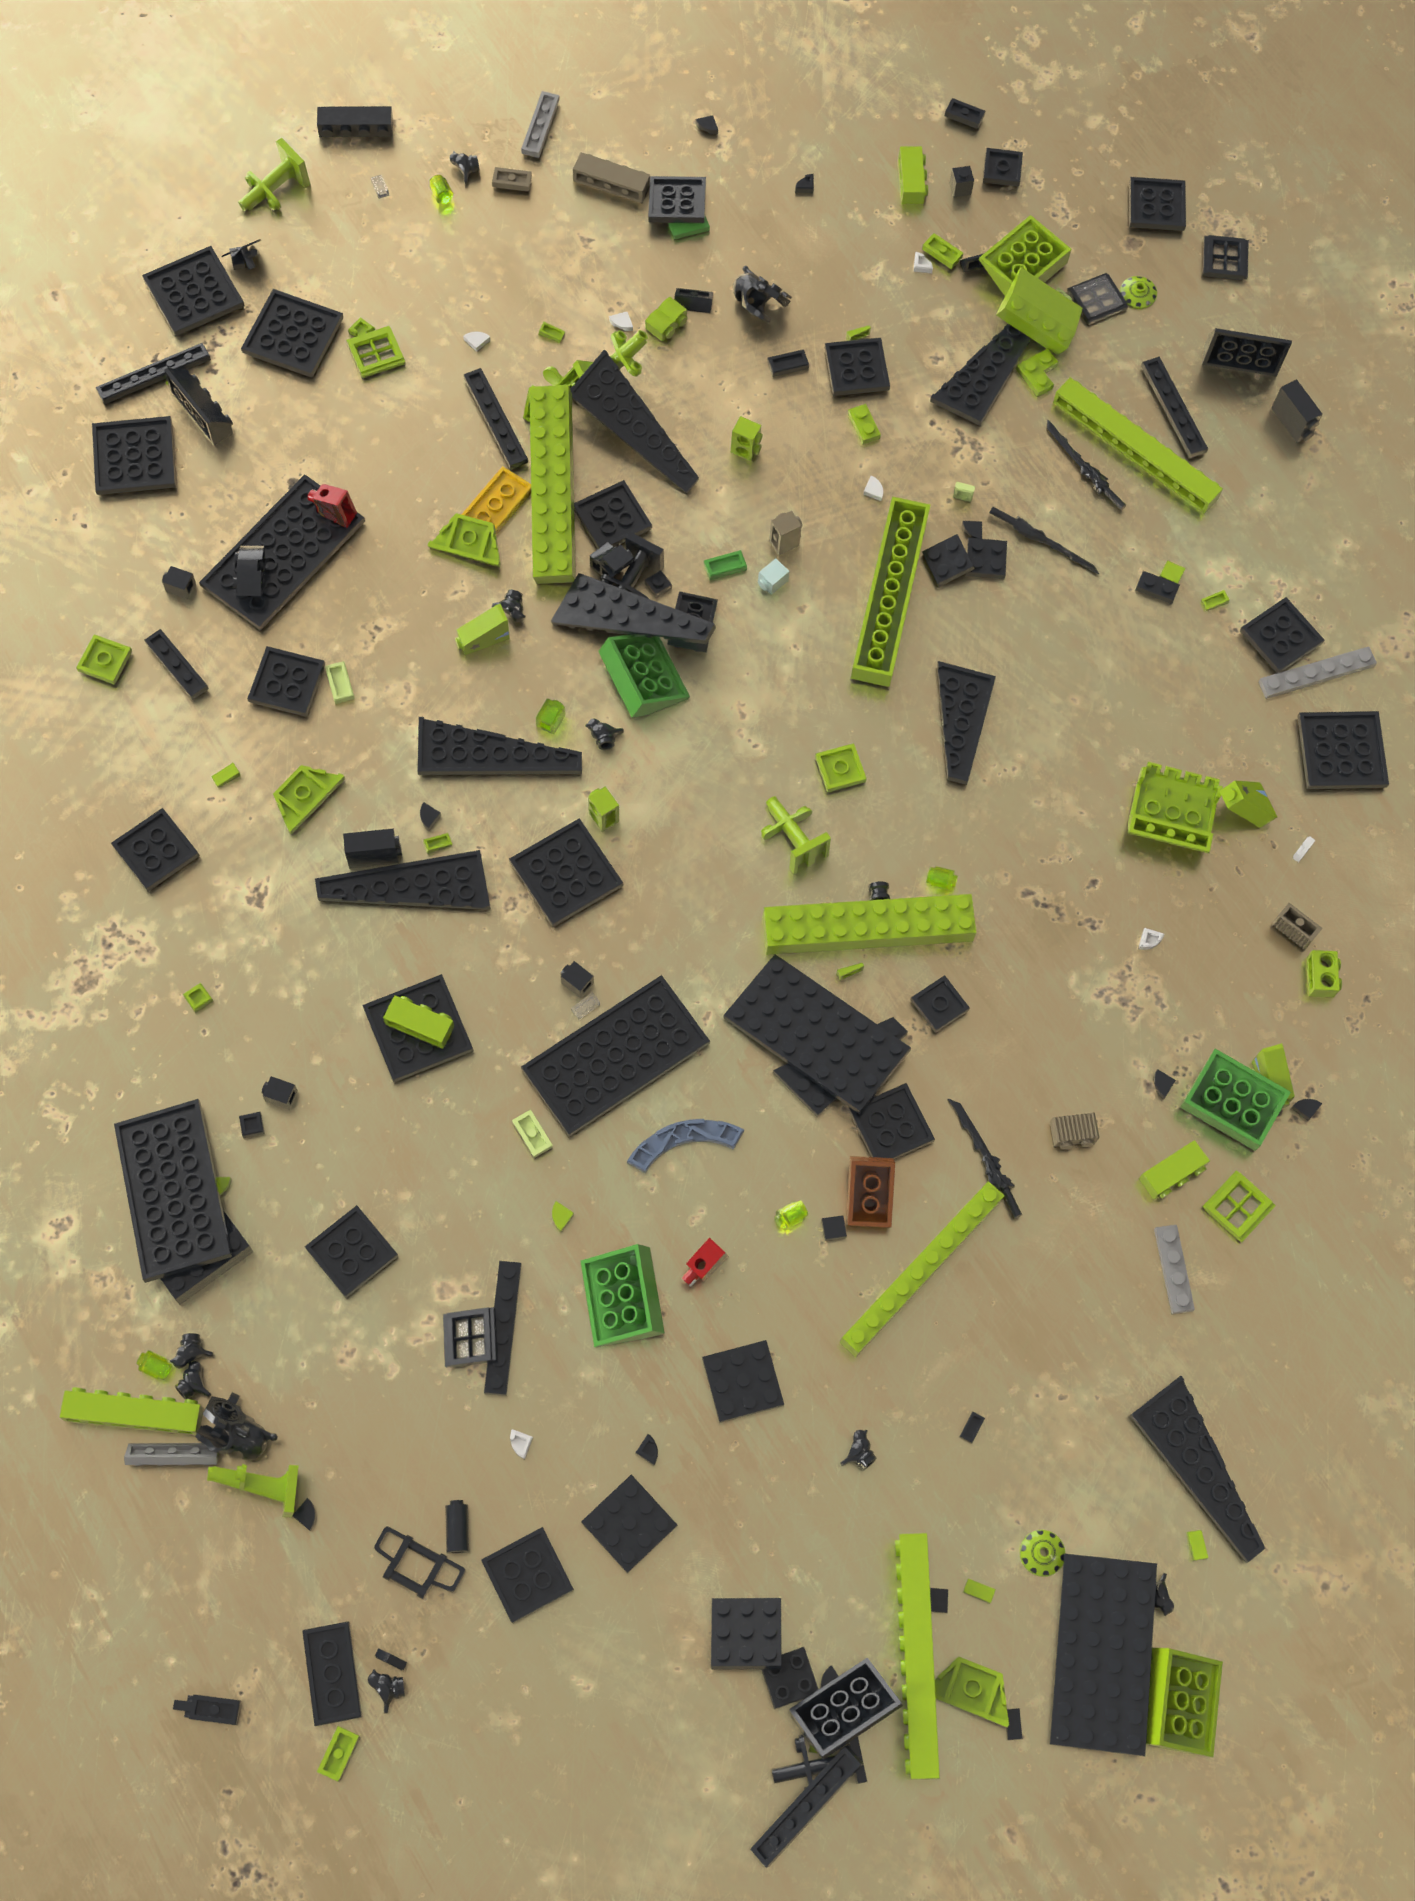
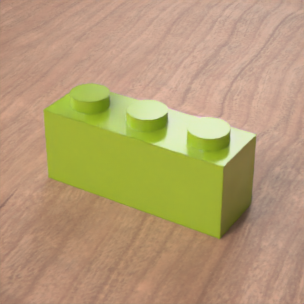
(912, 175)
(419, 1021)
(1174, 1170)

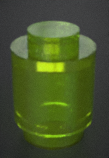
(440, 189)
(941, 877)
(791, 1214)
(154, 1365)

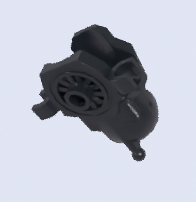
(751, 286)
(232, 1429)

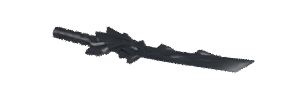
(1099, 480)
(1034, 534)
(991, 1162)

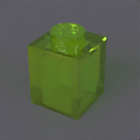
(550, 715)

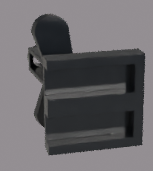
(645, 555)
(814, 1767)

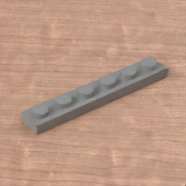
(1317, 672)

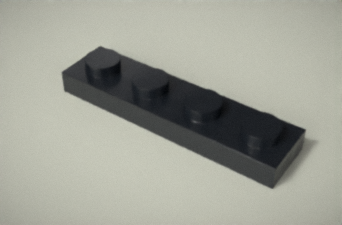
(176, 664)

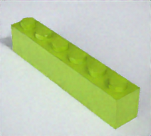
(131, 1412)

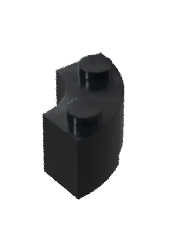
(610, 559)
(250, 571)

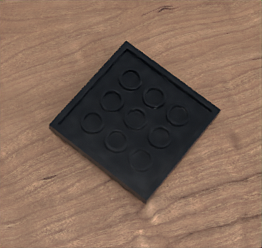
(193, 290)
(292, 333)
(133, 455)
(1343, 750)
(566, 872)
(408, 1054)

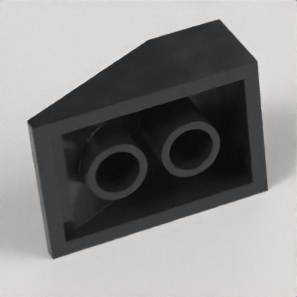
(697, 606)

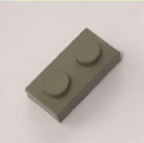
(511, 179)

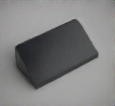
(971, 263)
(694, 299)

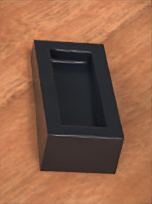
(237, 259)
(972, 1427)
(1014, 1729)

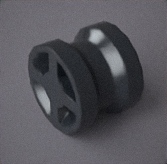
(879, 890)

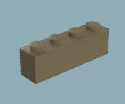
(611, 177)

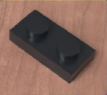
(965, 113)
(1157, 587)

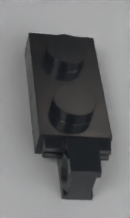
(209, 1709)

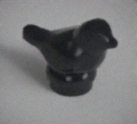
(465, 164)
(512, 604)
(603, 733)
(189, 1350)
(192, 1381)
(860, 1451)
(1162, 1598)
(386, 1687)

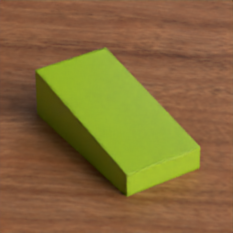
(551, 332)
(858, 333)
(1215, 600)
(226, 775)
(437, 843)
(849, 971)
(1197, 1545)
(979, 1591)

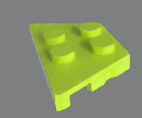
(468, 539)
(304, 794)
(973, 1690)

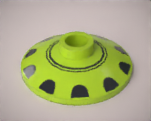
(1138, 298)
(1031, 1555)

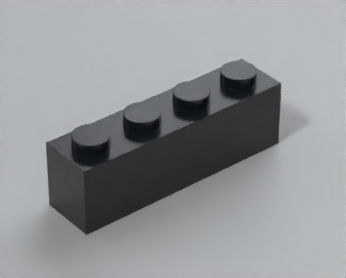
(355, 121)

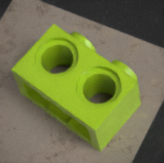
(746, 438)
(603, 808)
(1319, 973)

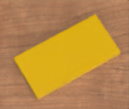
(499, 498)

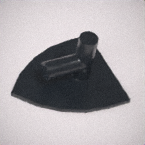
(247, 255)

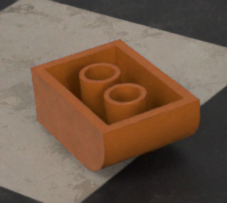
(870, 1191)

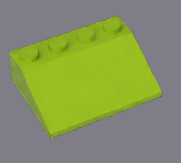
(1028, 247)
(1040, 312)
(1183, 1701)

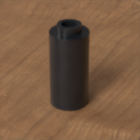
(457, 1527)

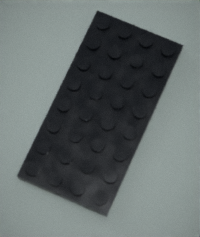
(295, 548)
(817, 1033)
(615, 1055)
(172, 1191)
(1104, 1655)

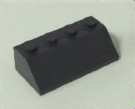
(199, 404)

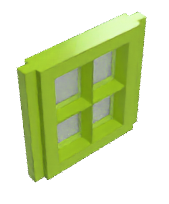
(375, 351)
(1239, 1206)

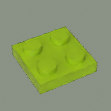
(104, 659)
(840, 767)

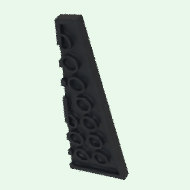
(980, 381)
(615, 404)
(613, 609)
(465, 751)
(431, 882)
(1183, 1441)

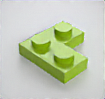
(1034, 371)

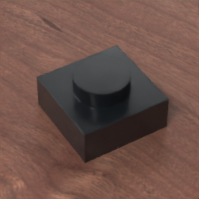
(658, 584)

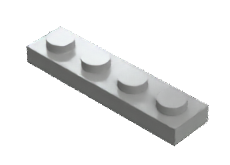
(540, 124)
(1174, 1269)
(169, 1454)

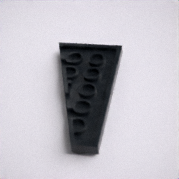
(963, 711)
(810, 1093)

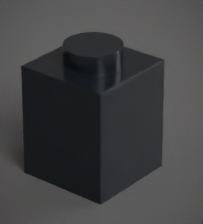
(961, 181)
(178, 582)
(576, 978)
(279, 1092)

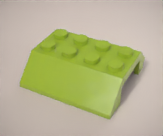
(1174, 807)

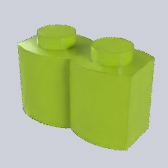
(666, 319)

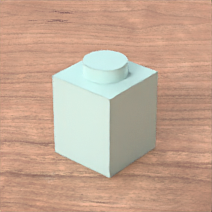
(773, 576)

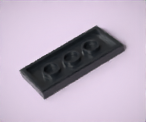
(332, 1673)

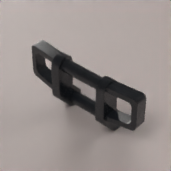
(409, 1543)

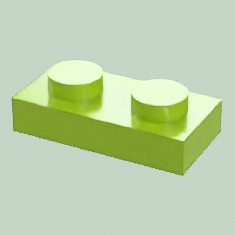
(942, 251)
(864, 424)
(338, 1754)

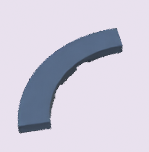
(682, 1133)

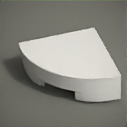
(922, 264)
(621, 321)
(476, 339)
(874, 489)
(1303, 849)
(1150, 939)
(520, 1443)

